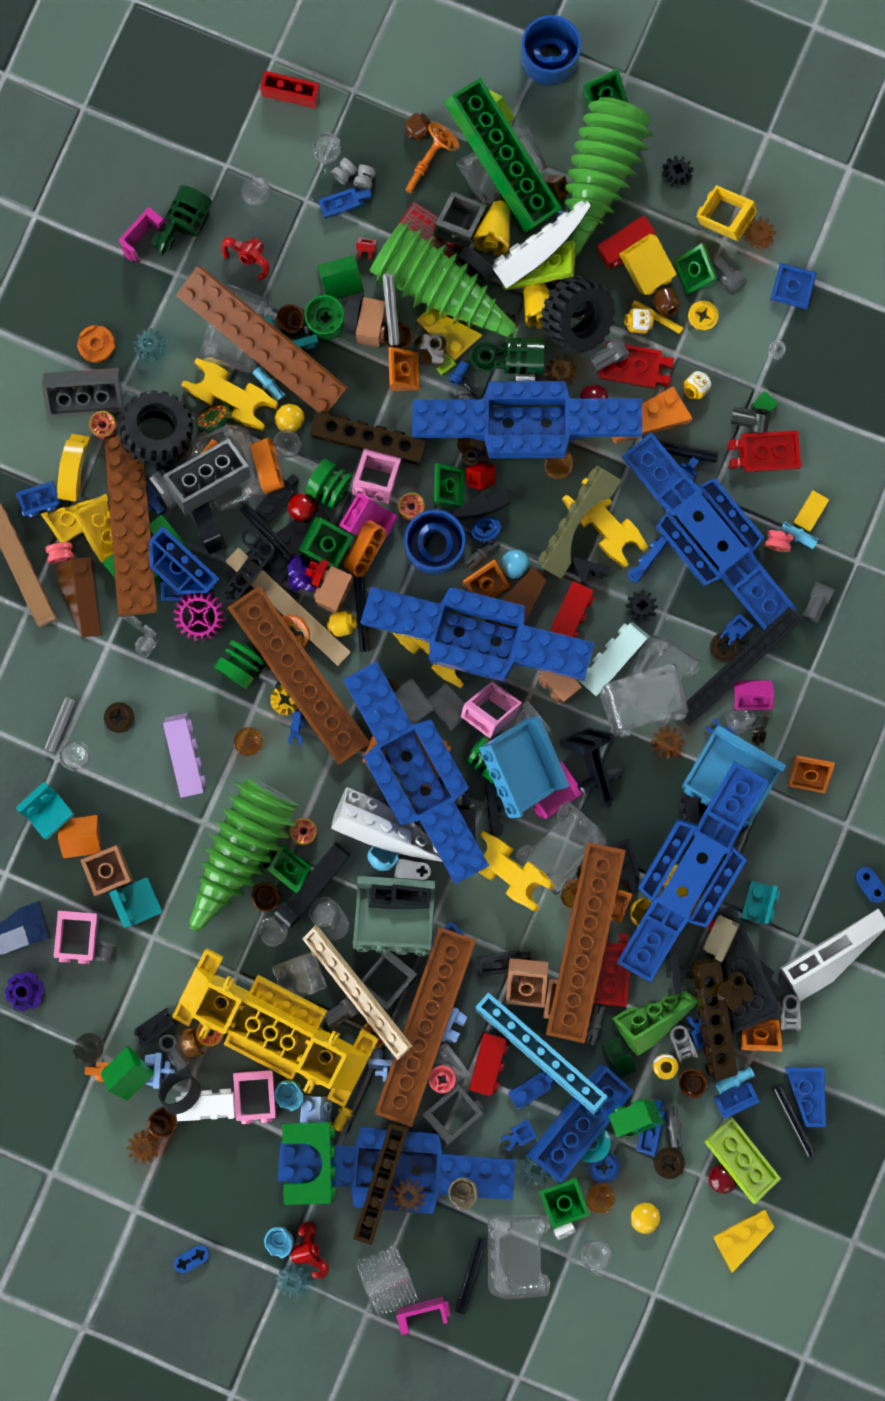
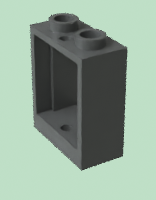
(461, 236)
(401, 966)
(438, 1126)

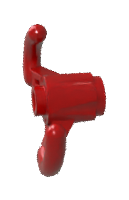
(247, 253)
(308, 1251)

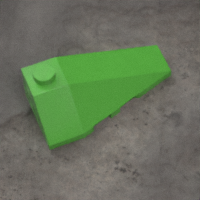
(648, 1024)

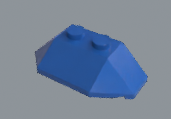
(178, 565)

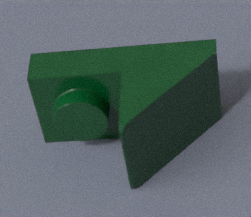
(619, 1056)

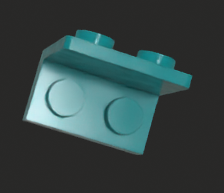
(45, 810)
(760, 902)
(135, 903)

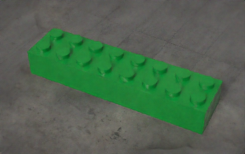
(502, 154)

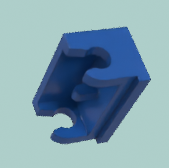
(736, 1099)

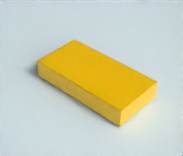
(811, 511)

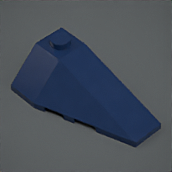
(23, 928)

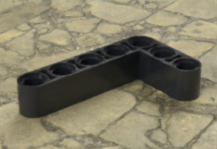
(312, 886)

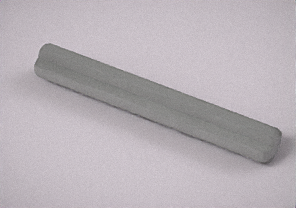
(391, 310)

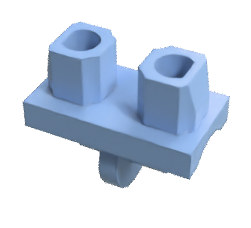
(457, 1017)
(157, 1061)
(377, 1062)

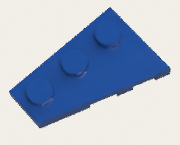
(809, 1090)

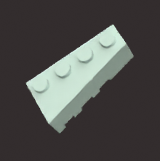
(615, 657)

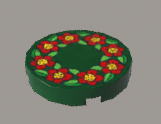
(213, 417)

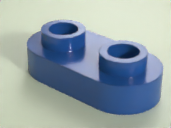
(870, 885)

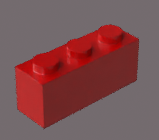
(290, 89)
(611, 247)
(572, 610)
(488, 1064)

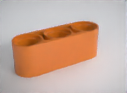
(267, 465)
(364, 548)

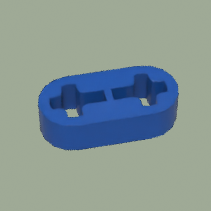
(189, 1255)

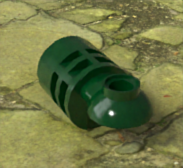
(184, 215)
(516, 356)

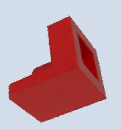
(480, 476)

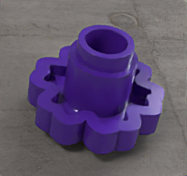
(297, 578)
(15, 993)

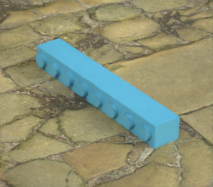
(541, 1053)

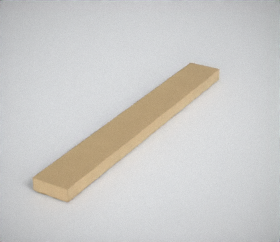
(287, 605)
(357, 992)

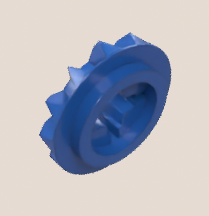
(484, 523)
(611, 1172)

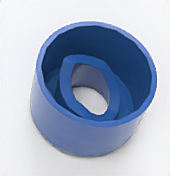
(550, 31)
(440, 523)

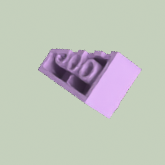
(184, 754)

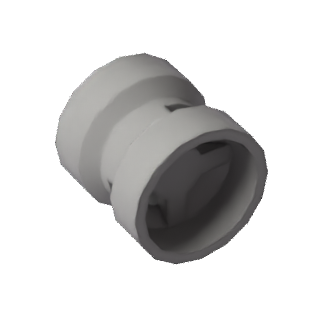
(344, 171)
(365, 177)

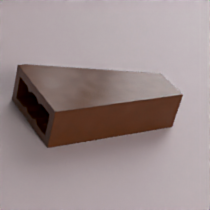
(525, 593)

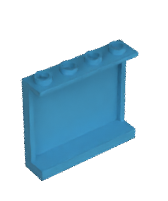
(717, 759)
(523, 766)

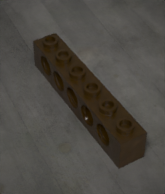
(324, 419)
(726, 1066)
(380, 1183)

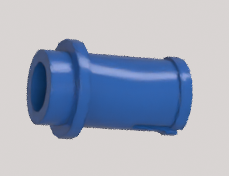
(459, 373)

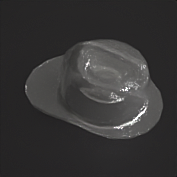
(329, 918)

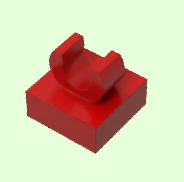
(366, 245)
(316, 571)

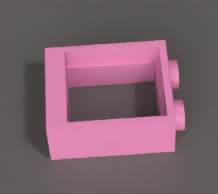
(380, 462)
(481, 719)
(66, 957)
(254, 1075)

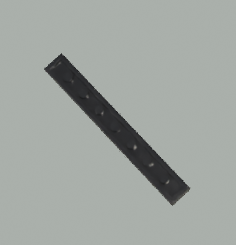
(741, 664)

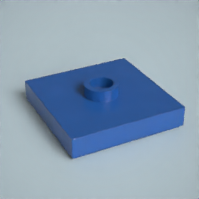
(793, 286)

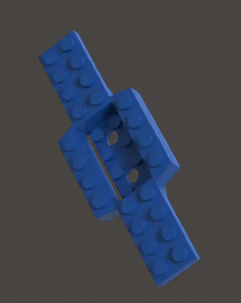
(527, 437)
(721, 522)
(474, 651)
(394, 736)
(713, 836)
(354, 1166)

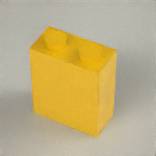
(648, 264)

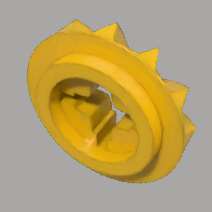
(711, 313)
(275, 700)

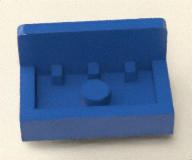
(38, 498)

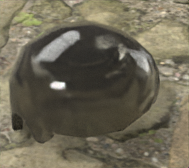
(88, 1048)

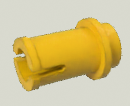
(342, 1118)

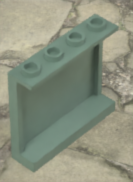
(392, 928)

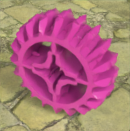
(187, 626)

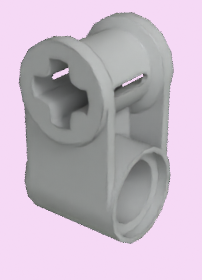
(408, 870)
(790, 1014)
(684, 1046)

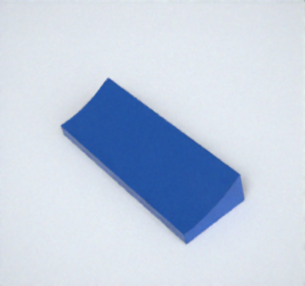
(577, 1127)

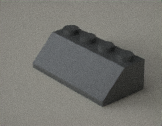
(83, 392)
(207, 476)

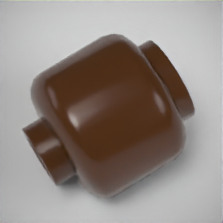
(417, 126)
(666, 302)

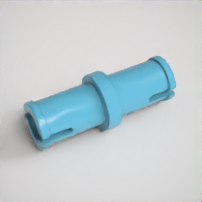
(269, 384)
(799, 535)
(734, 1081)

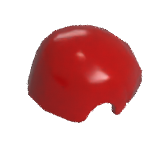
(302, 507)

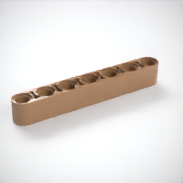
(24, 572)

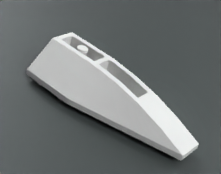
(538, 247)
(377, 826)
(831, 957)

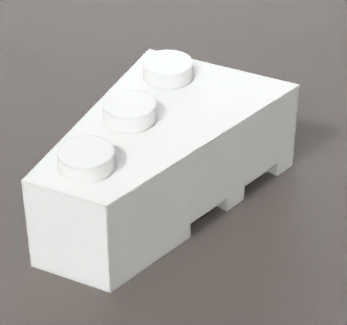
(210, 1106)

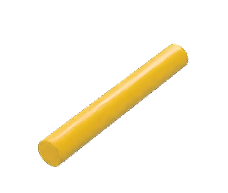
(660, 318)

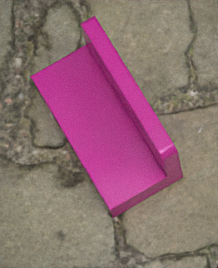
(753, 695)

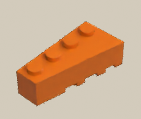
(661, 413)

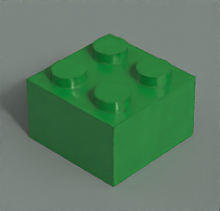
(325, 542)
(635, 1118)

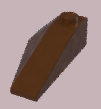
(79, 589)

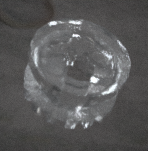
(775, 355)

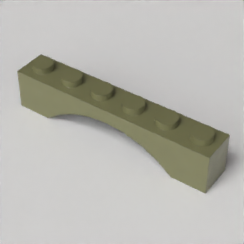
(598, 487)

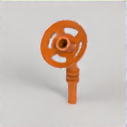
(440, 141)

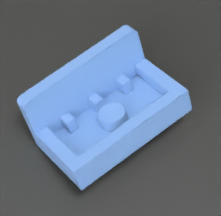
(316, 1109)

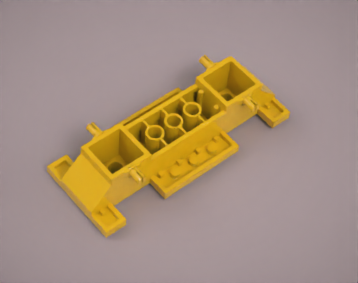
(274, 1029)

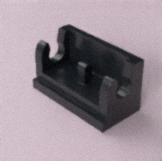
(154, 1027)

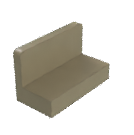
(721, 937)

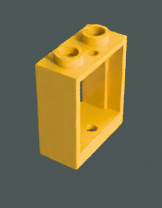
(740, 223)

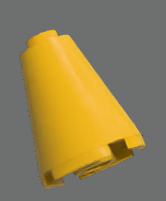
(494, 230)
(534, 300)

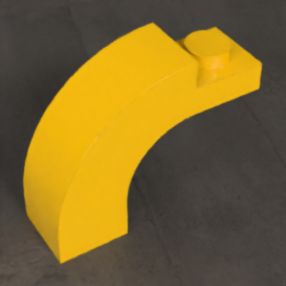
(71, 466)

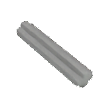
(59, 724)

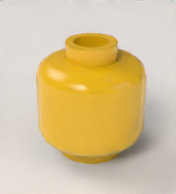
(341, 623)

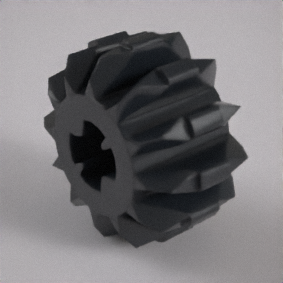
(670, 169)
(648, 610)

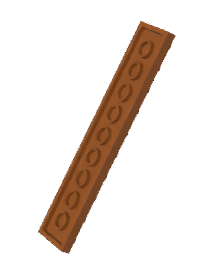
(261, 340)
(130, 530)
(298, 675)
(585, 942)
(426, 1026)

